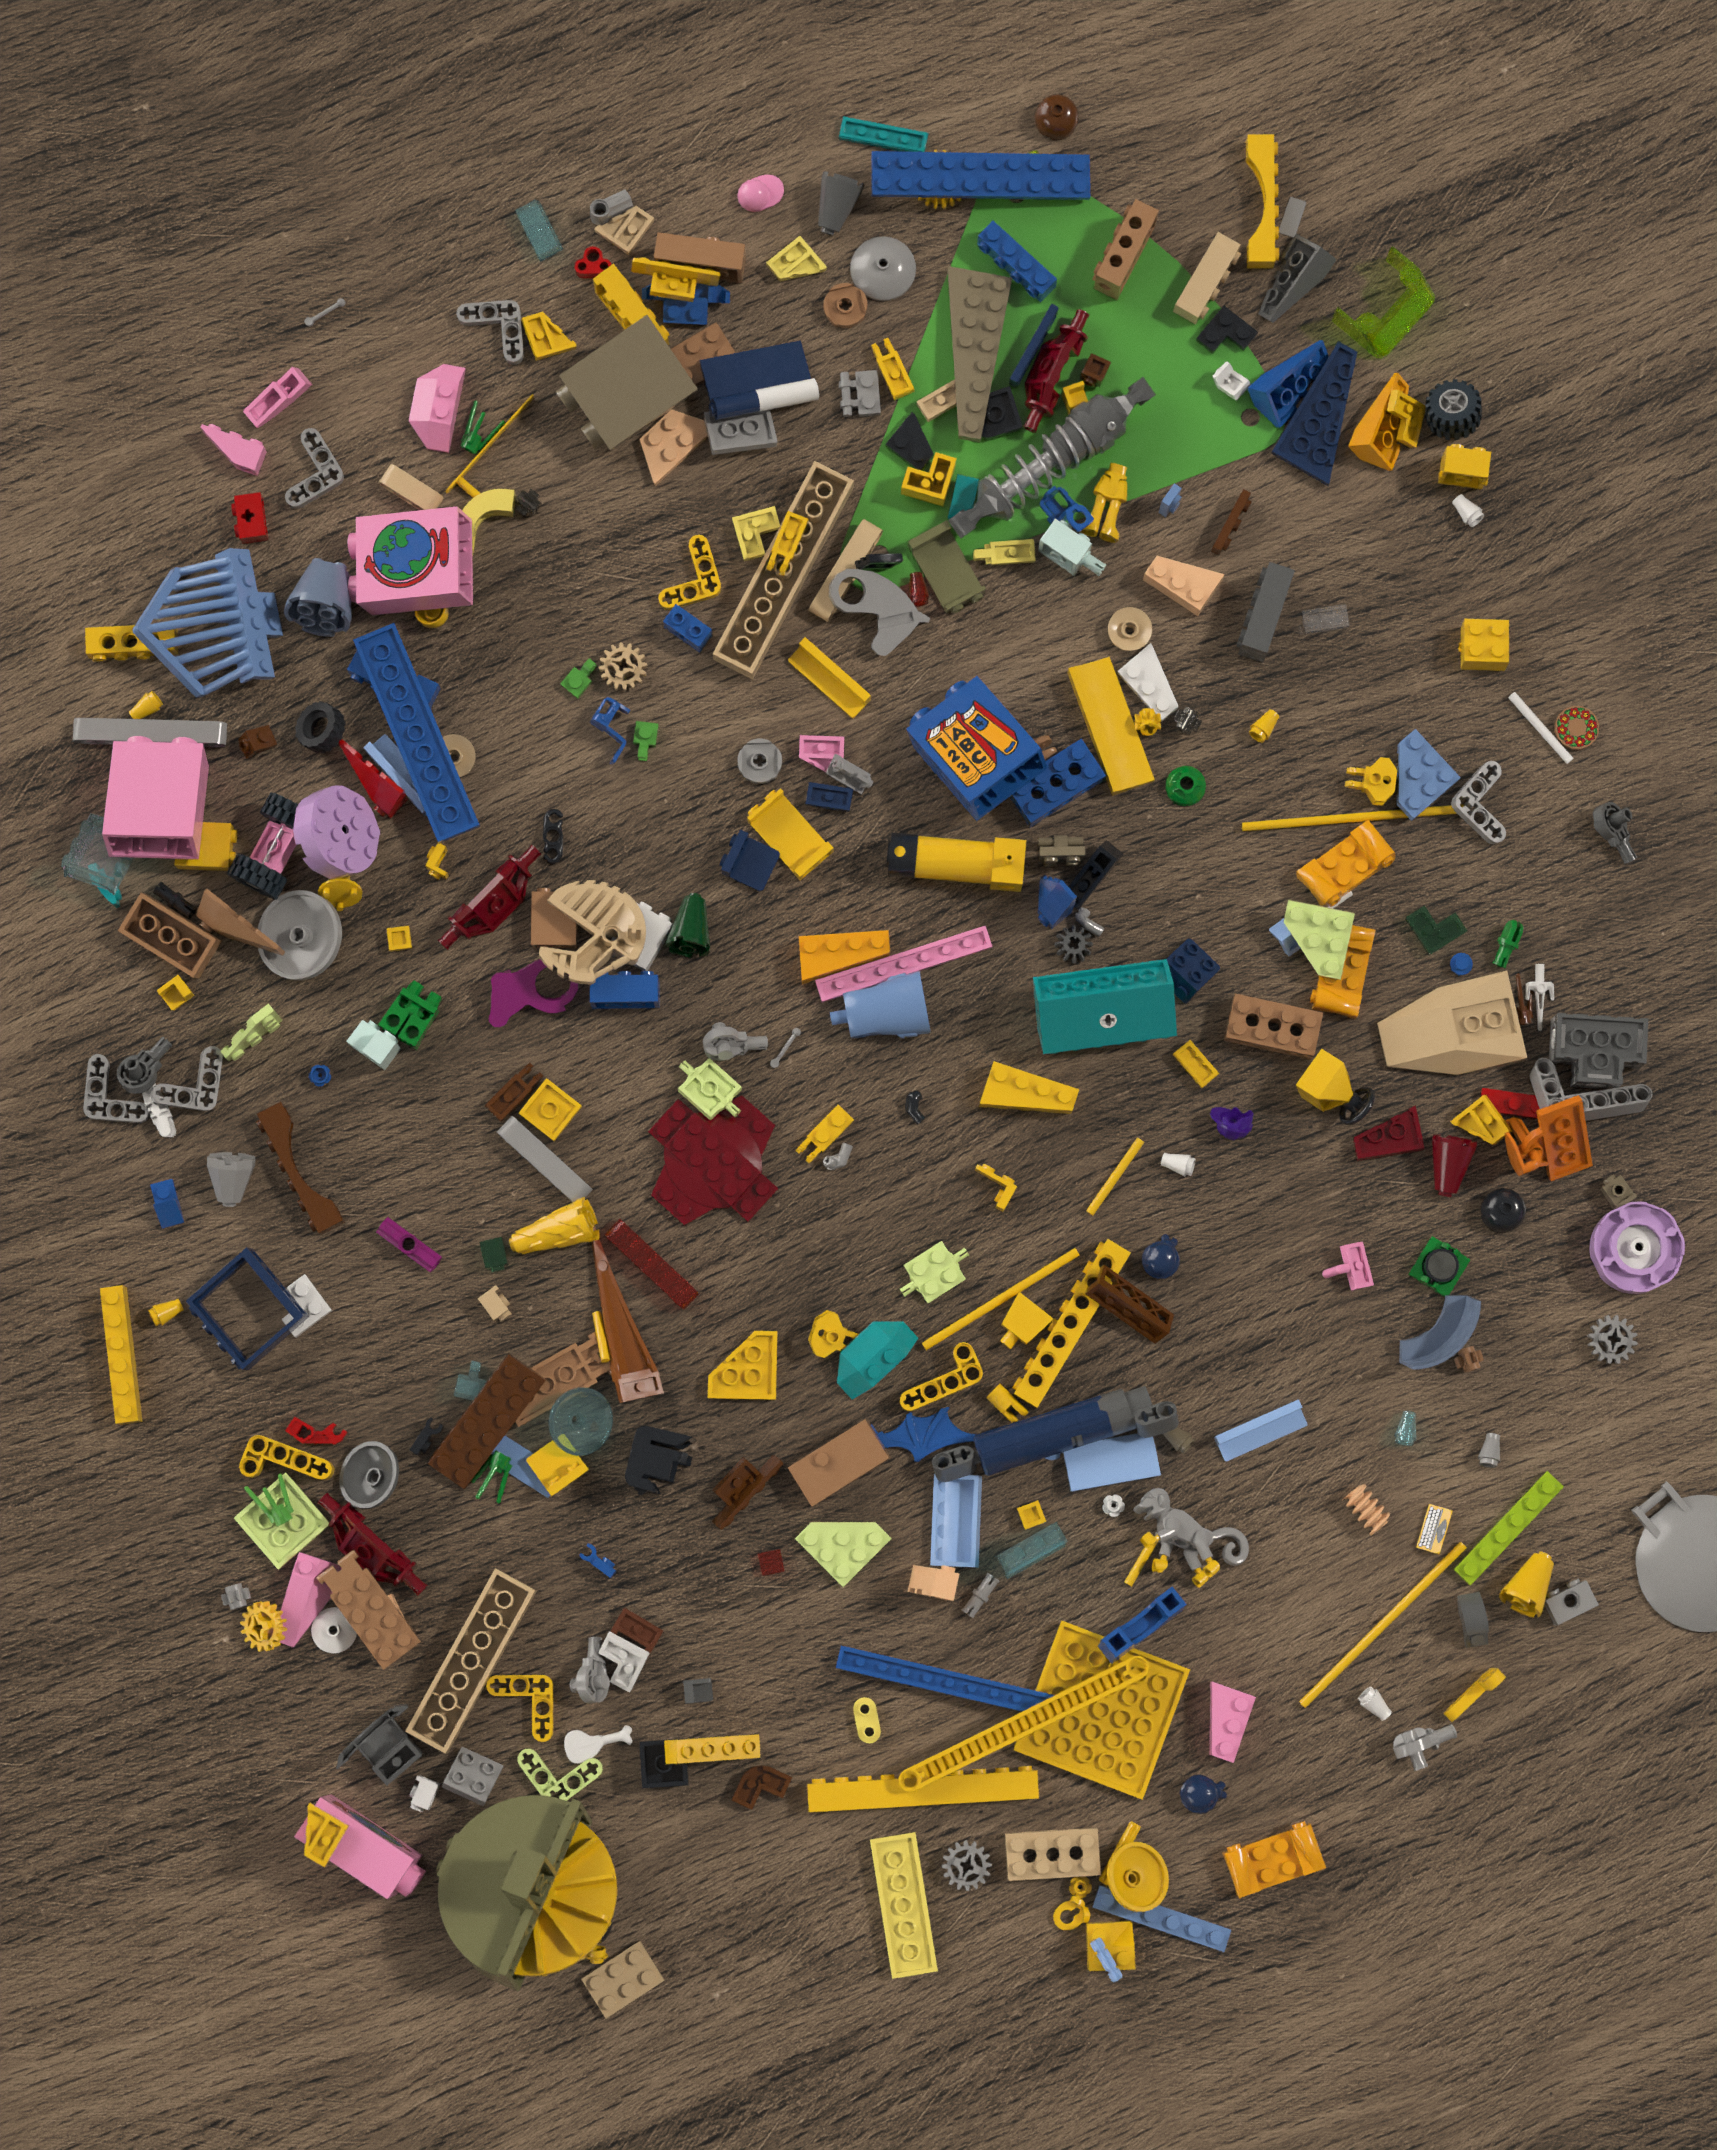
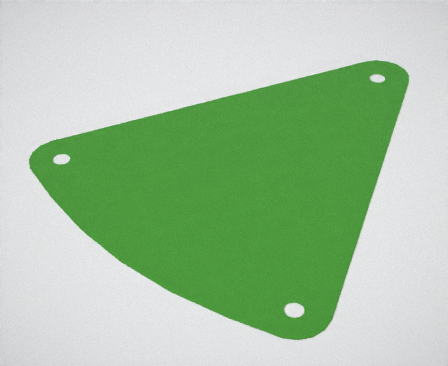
(1166, 440)

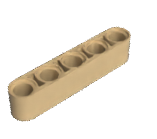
(859, 546)

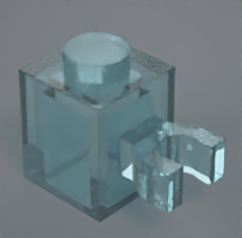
(469, 1386)

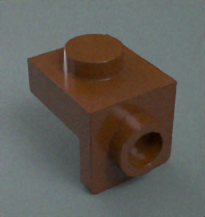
(1095, 371)
(256, 741)

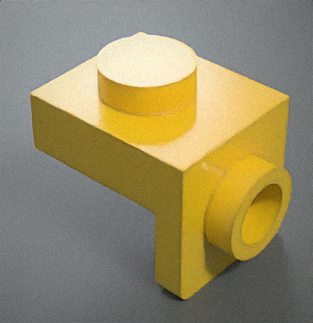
(435, 857)

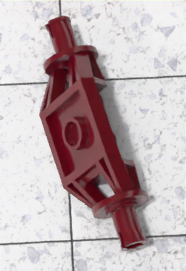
(1047, 369)
(494, 901)
(371, 1550)

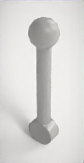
(310, 321)
(775, 1062)

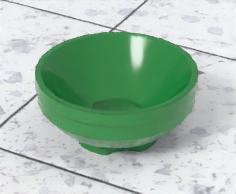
(1178, 794)

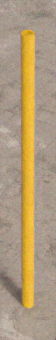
(1342, 818)
(1382, 1625)

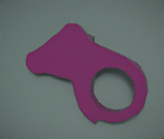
(516, 989)

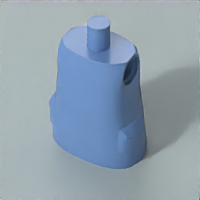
(886, 1008)

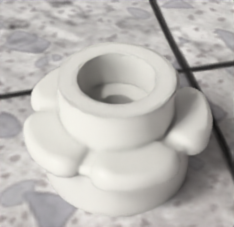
(1117, 1500)

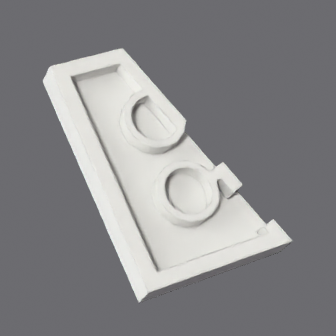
(1149, 682)

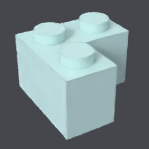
(374, 1044)

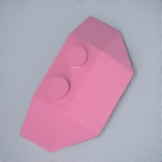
(436, 406)

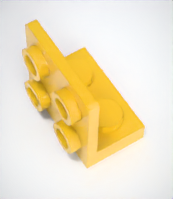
(555, 1467)

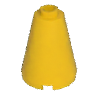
(1529, 1585)

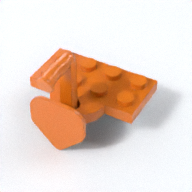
(1557, 1143)

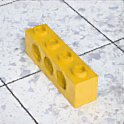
(98, 636)
(712, 1749)

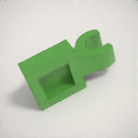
(577, 681)
(646, 737)

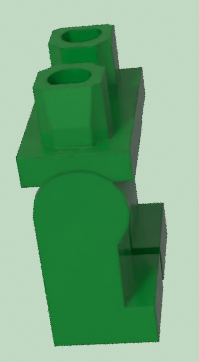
(415, 1011)

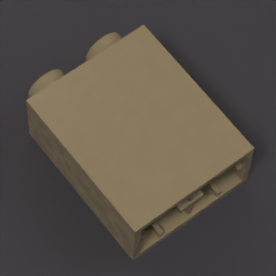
(626, 385)

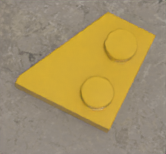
(545, 337)
(1483, 1121)
(322, 1834)

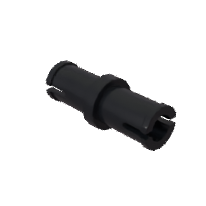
(175, 900)

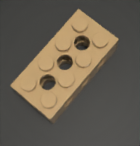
(1064, 1866)

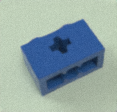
(687, 628)

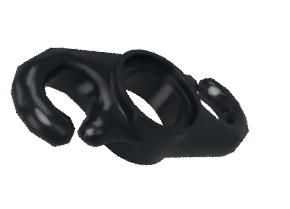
(558, 845)

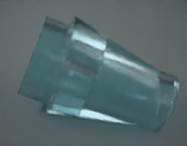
(1406, 1430)

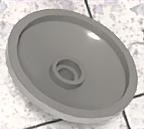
(883, 282)

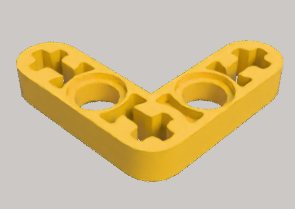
(699, 585)
(1486, 1682)
(537, 1697)

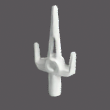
(1539, 987)

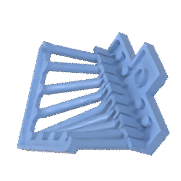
(249, 613)

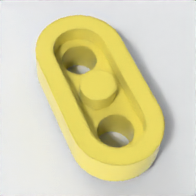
(867, 1720)

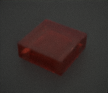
(771, 1562)

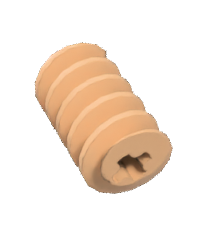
(1367, 1508)

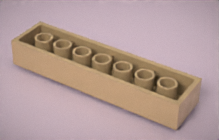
(471, 1661)

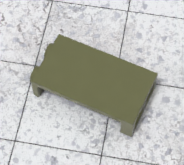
(946, 568)

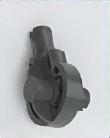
(1614, 828)
(142, 1068)

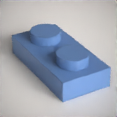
(1170, 501)

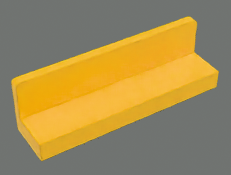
(829, 678)

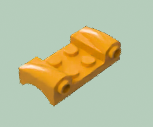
(1346, 865)
(1346, 994)
(1274, 1859)

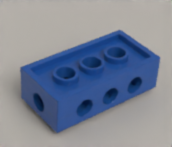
(1072, 786)

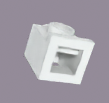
(423, 1793)

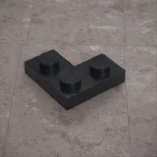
(1223, 326)

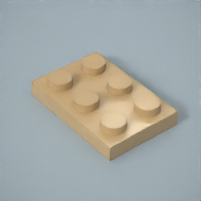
(622, 1979)

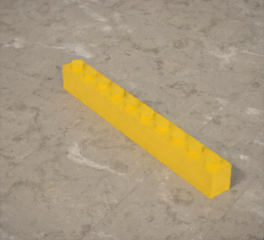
(950, 1789)

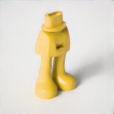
(1111, 489)

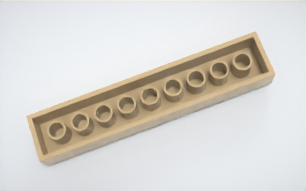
(771, 594)

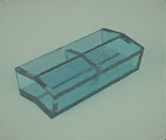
(539, 230)

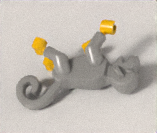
(1180, 1529)

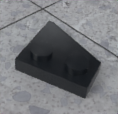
(911, 444)

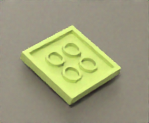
(287, 1540)

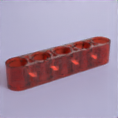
(651, 1264)

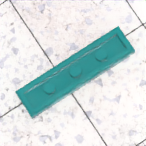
(882, 135)

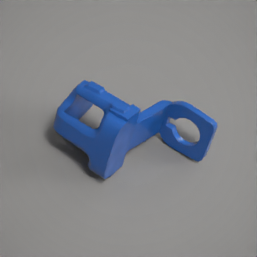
(1061, 513)
(602, 721)

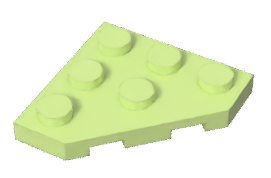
(1321, 934)
(257, 1025)
(843, 1546)

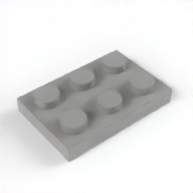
(740, 432)

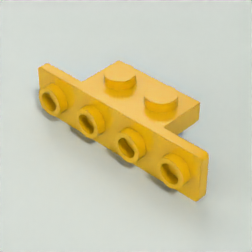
(674, 280)

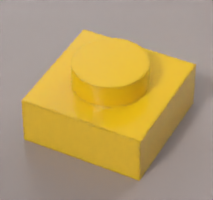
(399, 938)
(1031, 1515)

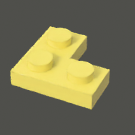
(750, 527)

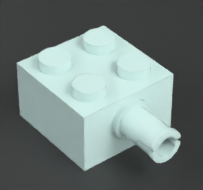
(1069, 548)

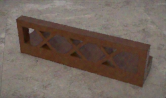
(1130, 1309)

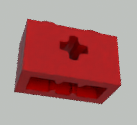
(252, 505)

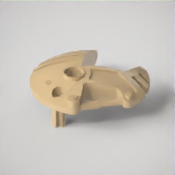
(603, 914)

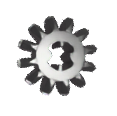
(1082, 946)

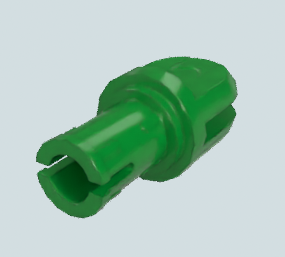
(1508, 942)

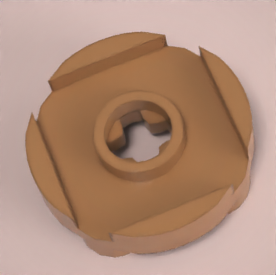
(852, 296)

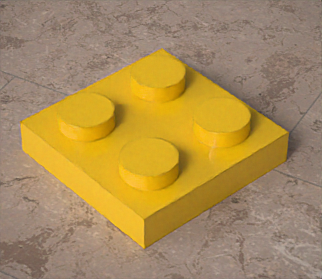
(550, 1109)

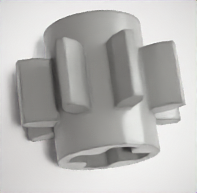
(235, 1596)

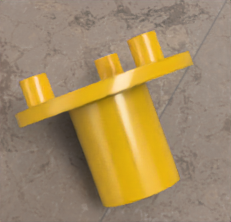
(341, 892)

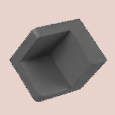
(698, 1690)

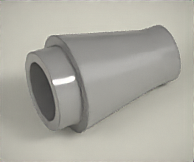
(1490, 1451)

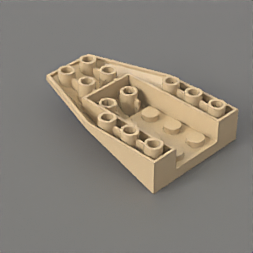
(1456, 1029)

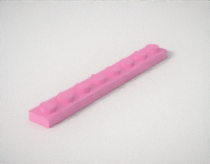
(905, 962)

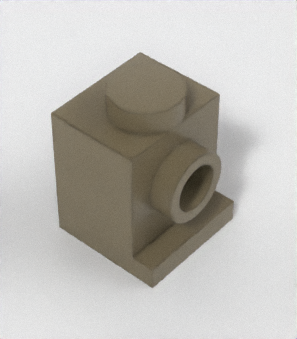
(1614, 1199)

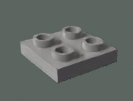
(472, 1776)

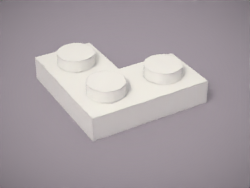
(311, 1302)
(627, 1656)

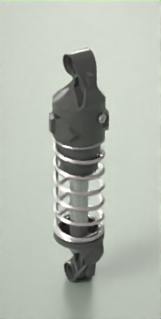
(1086, 432)

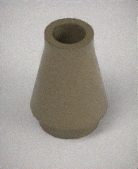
(1179, 1439)

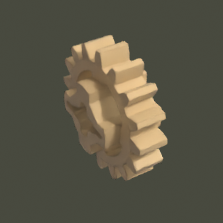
(631, 670)

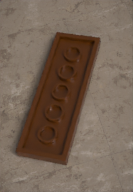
(486, 1421)

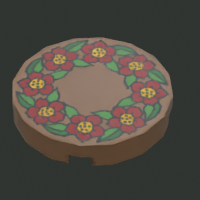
(1576, 727)

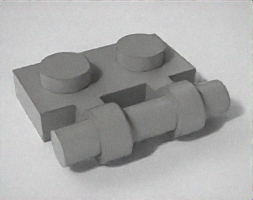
(867, 393)

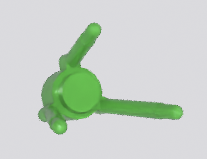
(279, 1513)

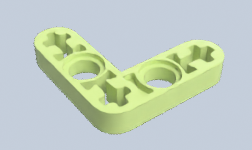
(552, 1783)

